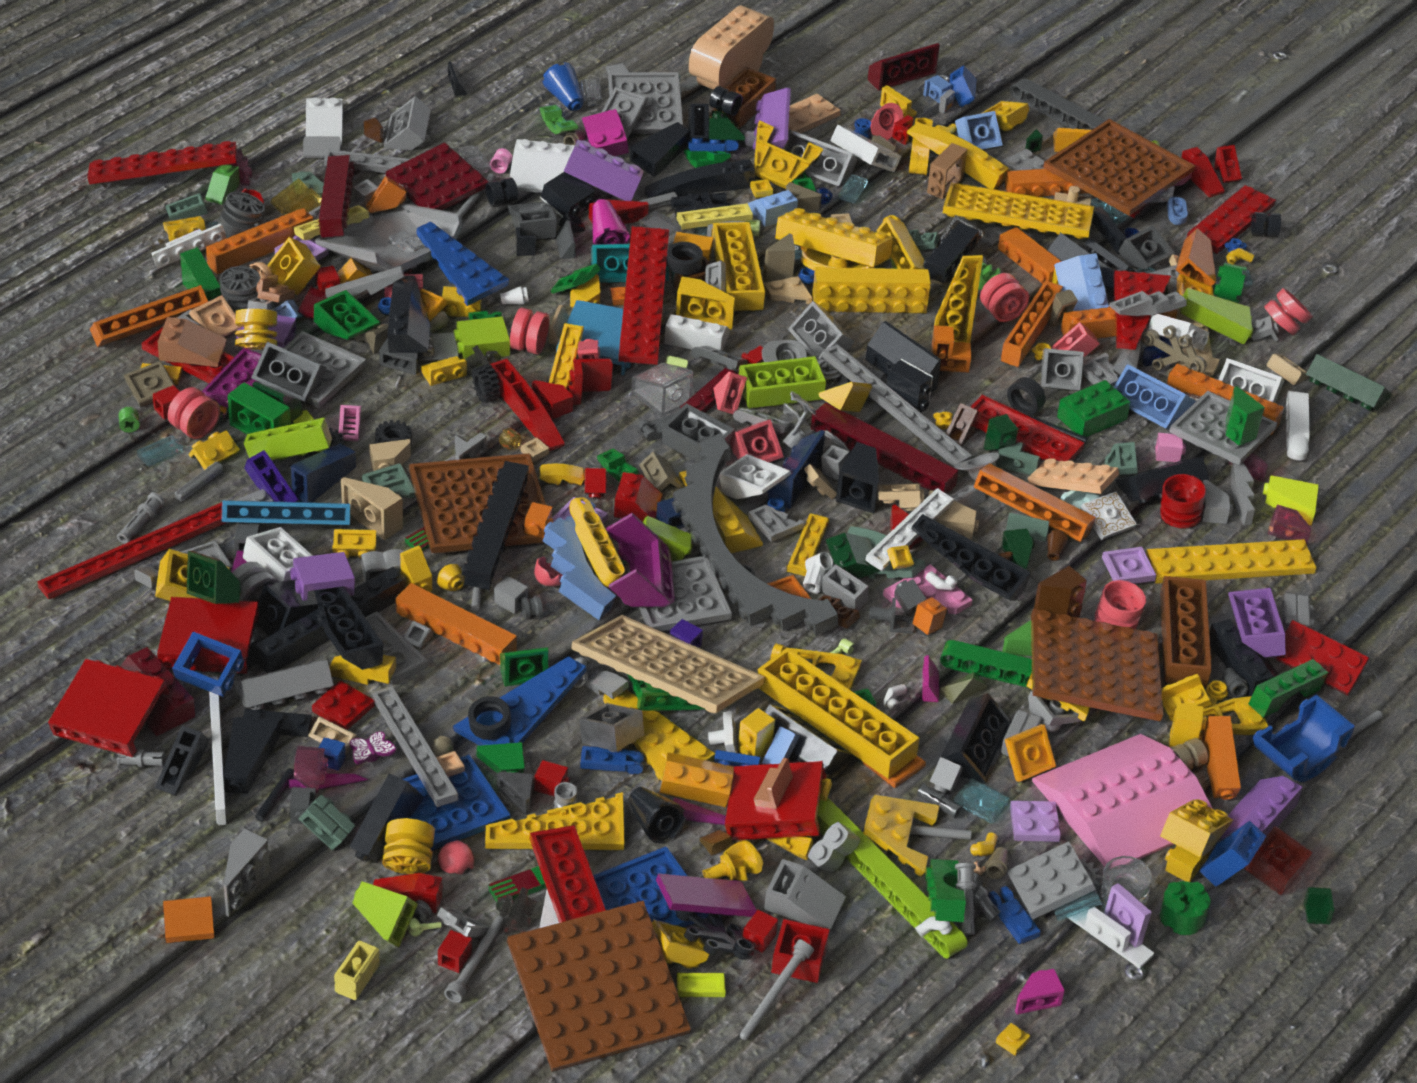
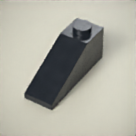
(182, 760)

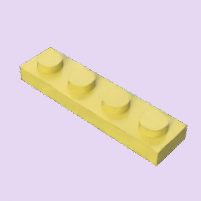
(708, 216)
(311, 229)

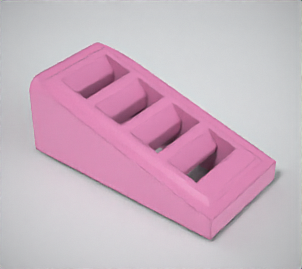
(350, 411)

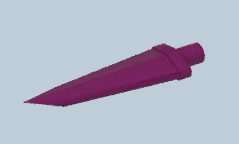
(331, 780)
(700, 814)

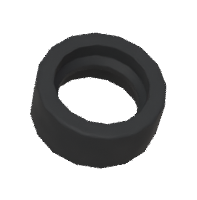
(684, 267)
(1033, 389)
(489, 704)

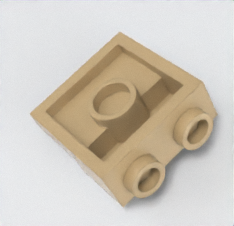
(909, 495)

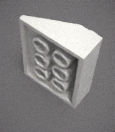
(538, 163)

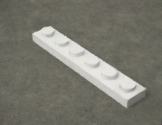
(903, 535)

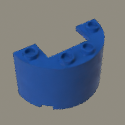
(1309, 742)

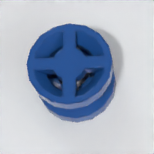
(863, 127)

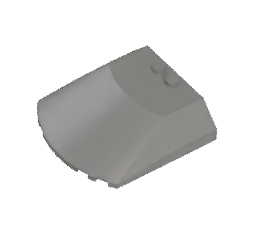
(369, 239)

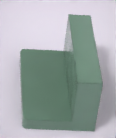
(1037, 527)

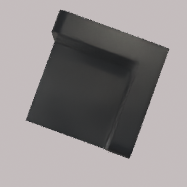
(524, 244)

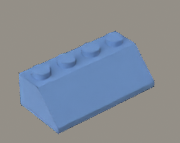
(1152, 397)

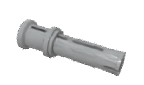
(145, 512)
(966, 882)

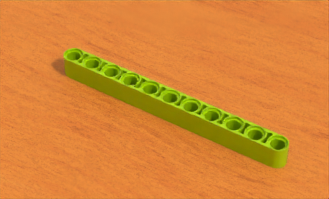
(891, 882)

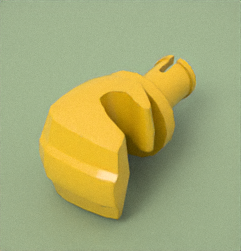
(736, 862)

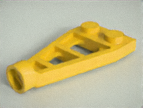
(845, 669)
(1249, 718)

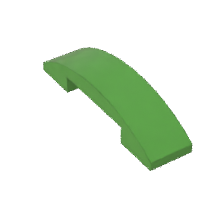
(555, 122)

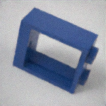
(189, 654)
(1232, 853)

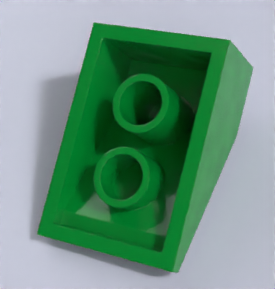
(343, 316)

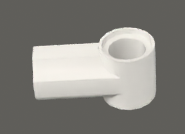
(816, 569)

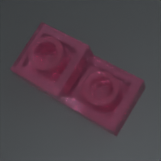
(1256, 467)

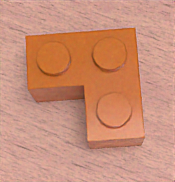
(953, 355)

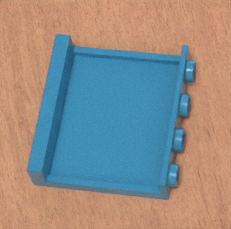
(600, 324)

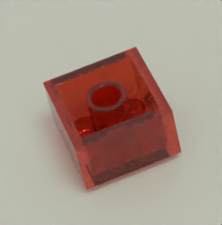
(1279, 861)

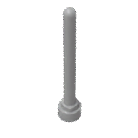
(801, 951)
(456, 990)

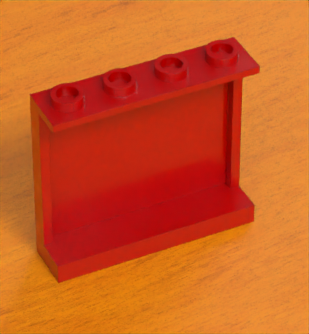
(225, 623)
(106, 706)
(793, 816)

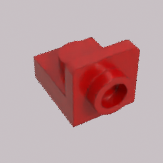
(900, 129)

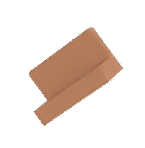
(774, 785)

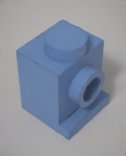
(936, 87)

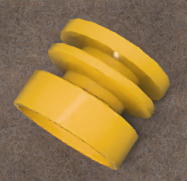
(255, 326)
(408, 846)

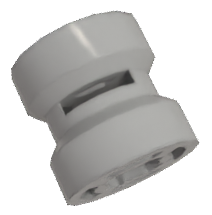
(565, 794)

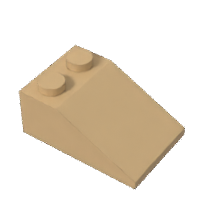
(373, 506)

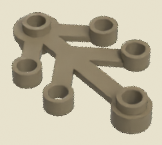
(1176, 351)

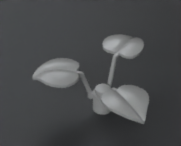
(796, 434)

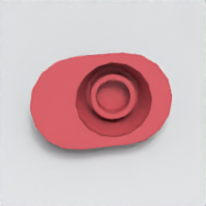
(884, 120)

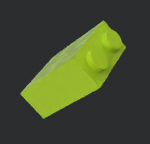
(486, 333)

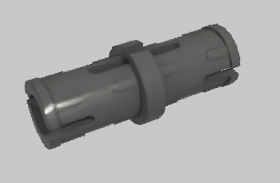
(950, 808)

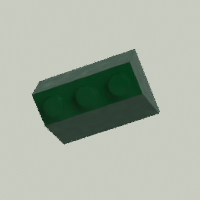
(211, 580)

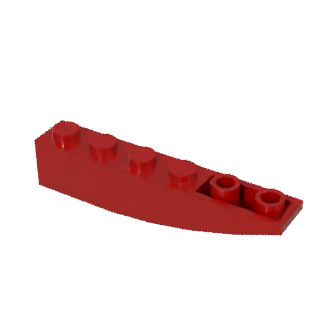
(526, 404)

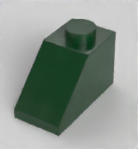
(1000, 433)

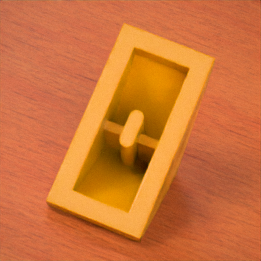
(352, 270)

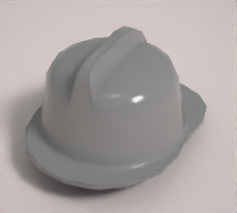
(783, 350)
(974, 465)

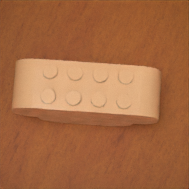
(731, 46)

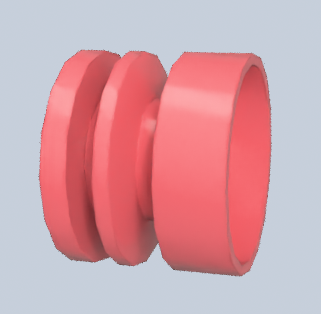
(1121, 604)

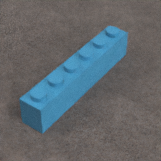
(285, 512)

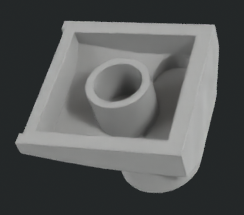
(1051, 712)

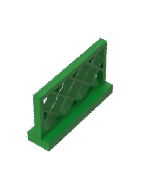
(657, 699)

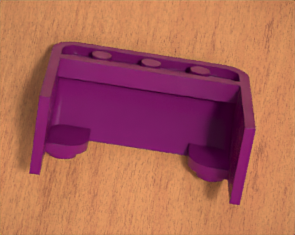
(649, 561)

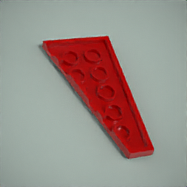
(1131, 328)

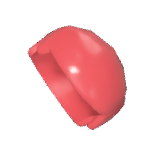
(546, 574)
(456, 857)

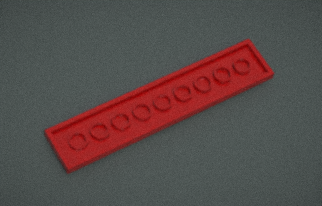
(644, 296)

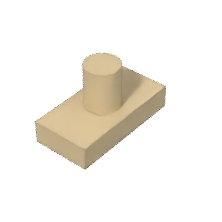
(1073, 196)

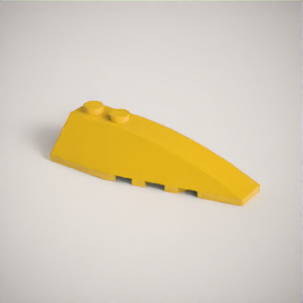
(978, 163)
(960, 300)
(731, 523)

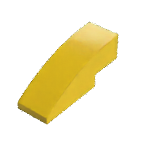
(345, 670)

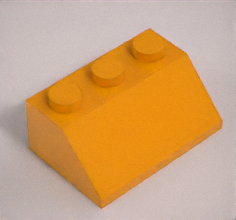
(696, 779)

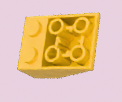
(1195, 827)

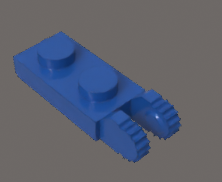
(698, 144)
(603, 759)
(1014, 916)

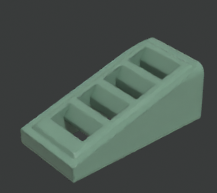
(190, 206)

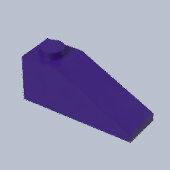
(267, 477)

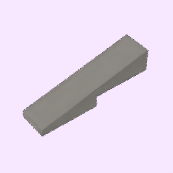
(372, 283)
(1129, 357)

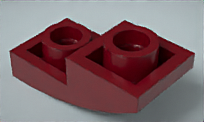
(311, 298)

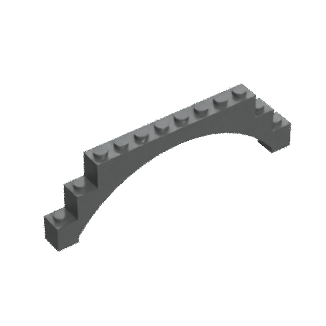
(754, 597)

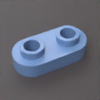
(1177, 210)

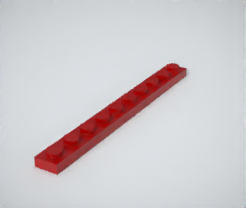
(131, 552)

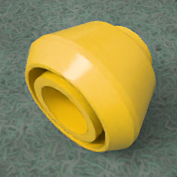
(450, 577)

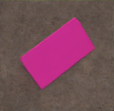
(930, 681)

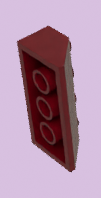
(904, 67)
(169, 709)

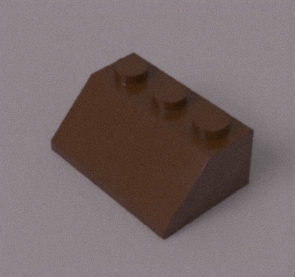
(1061, 593)

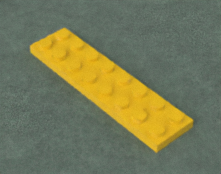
(1232, 560)

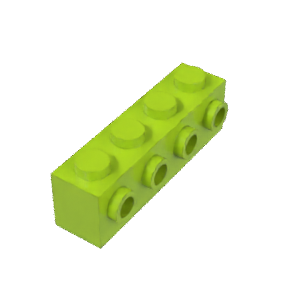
(290, 440)

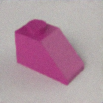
(1040, 992)

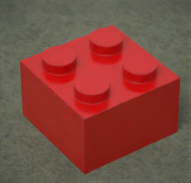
(788, 936)

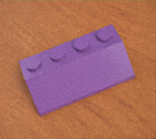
(774, 111)
(603, 170)
(1258, 621)
(1265, 805)

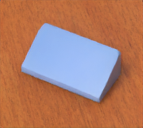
(781, 746)

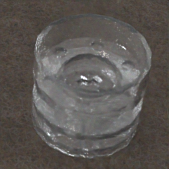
(1130, 874)

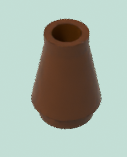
(1056, 542)

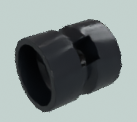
(726, 100)
(502, 191)
(1272, 225)

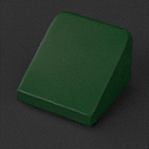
(1034, 141)

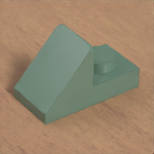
(1015, 460)

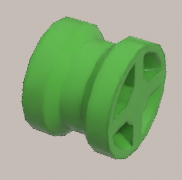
(129, 419)

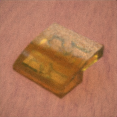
(296, 197)

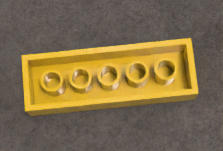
(835, 237)
(735, 247)
(871, 290)

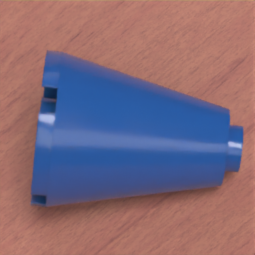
(564, 85)

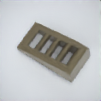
(1063, 302)

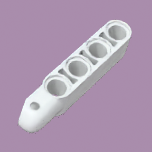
(1297, 425)

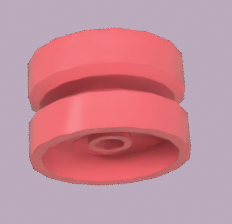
(1004, 297)
(1290, 309)
(529, 331)
(193, 413)

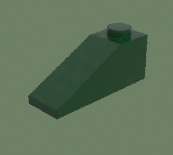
(1020, 544)

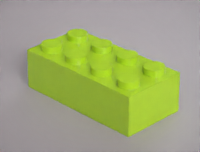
(773, 381)

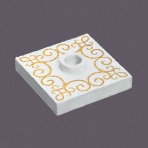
(1110, 515)

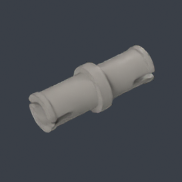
(142, 758)

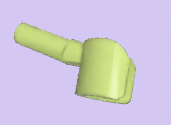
(845, 646)
(416, 928)

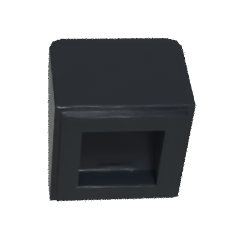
(576, 223)

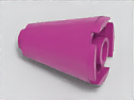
(607, 225)

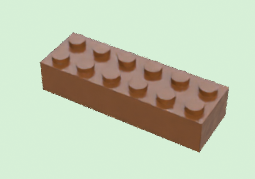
(1185, 629)

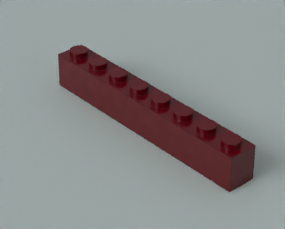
(336, 196)
(890, 451)

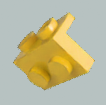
(215, 449)
(354, 542)

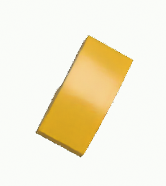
(556, 472)

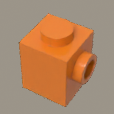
(537, 519)
(929, 616)

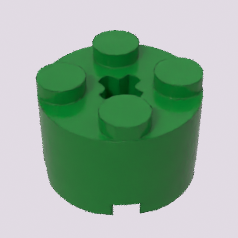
(1230, 282)
(1184, 907)

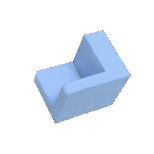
(288, 309)

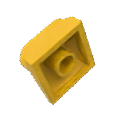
(1009, 114)
(677, 947)

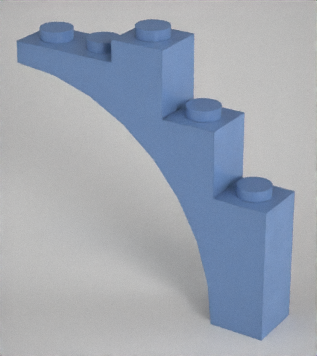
(578, 580)

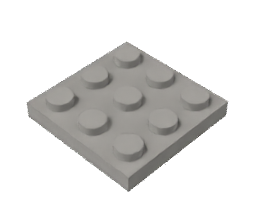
(1050, 880)

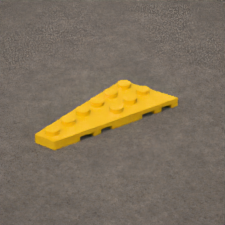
(661, 736)
(597, 824)

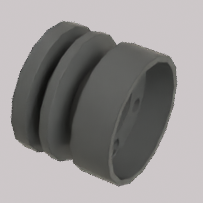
(240, 213)
(238, 286)

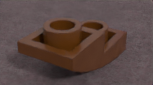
(846, 615)

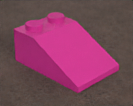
(606, 132)

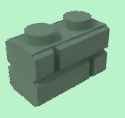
(327, 821)

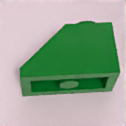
(502, 757)

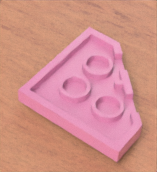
(953, 600)

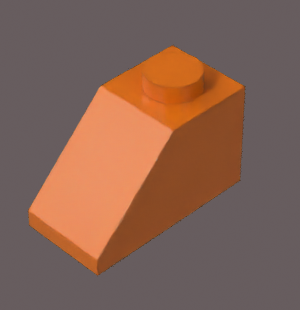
(386, 196)

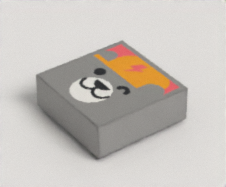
(946, 101)

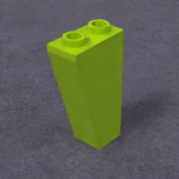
(1219, 314)

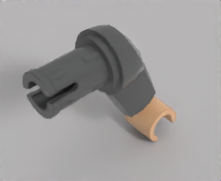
(980, 896)

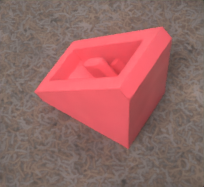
(729, 392)

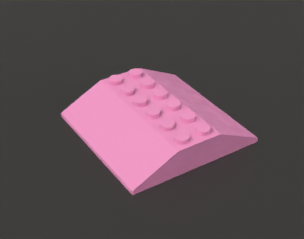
(1122, 796)

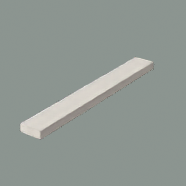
(217, 758)

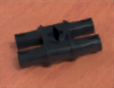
(698, 202)

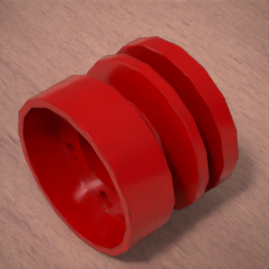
(1182, 501)

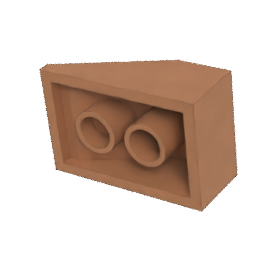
(189, 343)

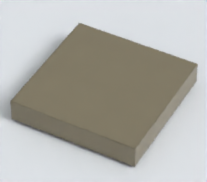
(148, 381)

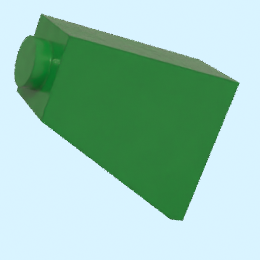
(197, 272)

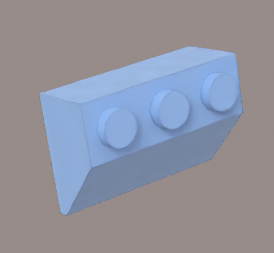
(1084, 278)

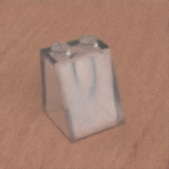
(663, 387)

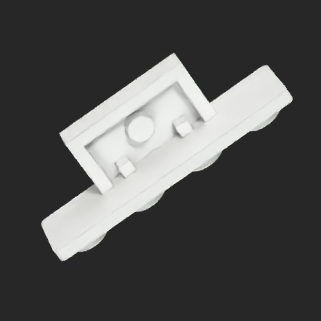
(187, 242)
(1112, 935)

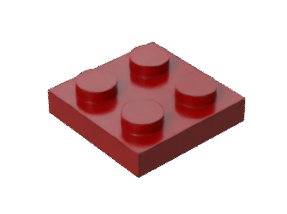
(343, 705)

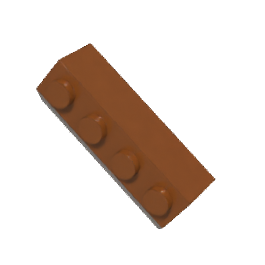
(752, 87)

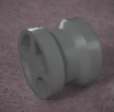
(531, 607)

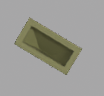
(963, 688)

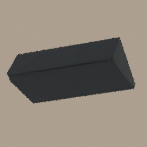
(456, 80)

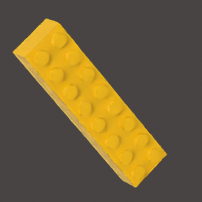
(838, 713)

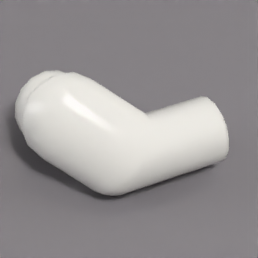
(938, 583)
(893, 692)
(930, 924)

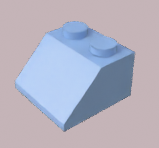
(980, 130)
(773, 206)

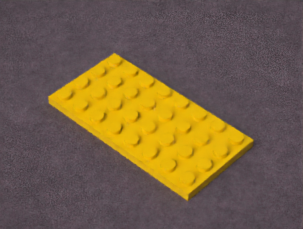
(1018, 210)

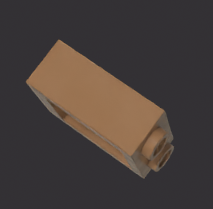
(946, 170)

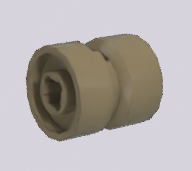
(1192, 753)

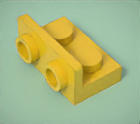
(891, 96)
(183, 227)
(444, 370)
(1184, 691)

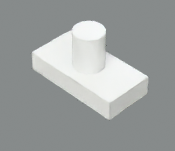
(727, 735)

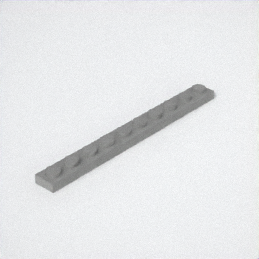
(897, 406)

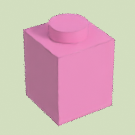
(1169, 447)

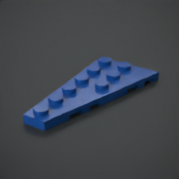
(461, 266)
(529, 703)

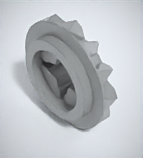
(833, 373)

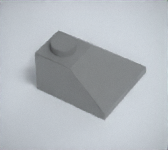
(1061, 369)

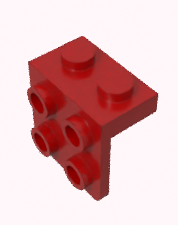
(589, 376)

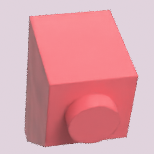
(1078, 339)
(588, 349)

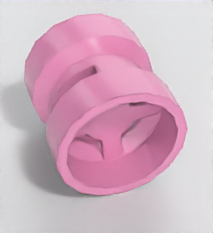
(501, 161)

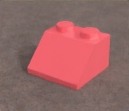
(758, 441)

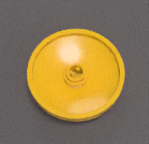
(813, 258)

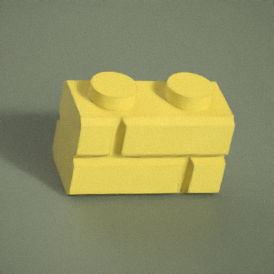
(357, 970)

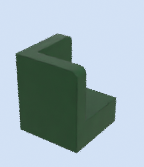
(1318, 905)

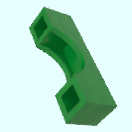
(1274, 692)
(944, 898)

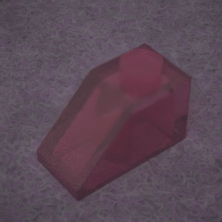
(1289, 525)

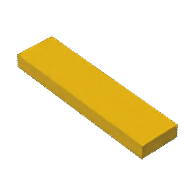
(565, 354)
(808, 543)

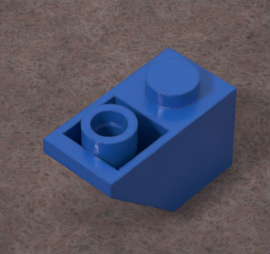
(964, 85)

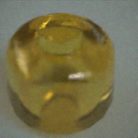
(510, 439)

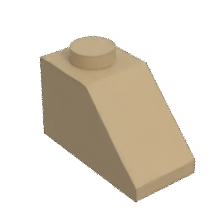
(389, 453)

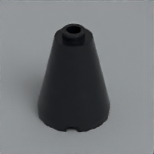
(656, 814)

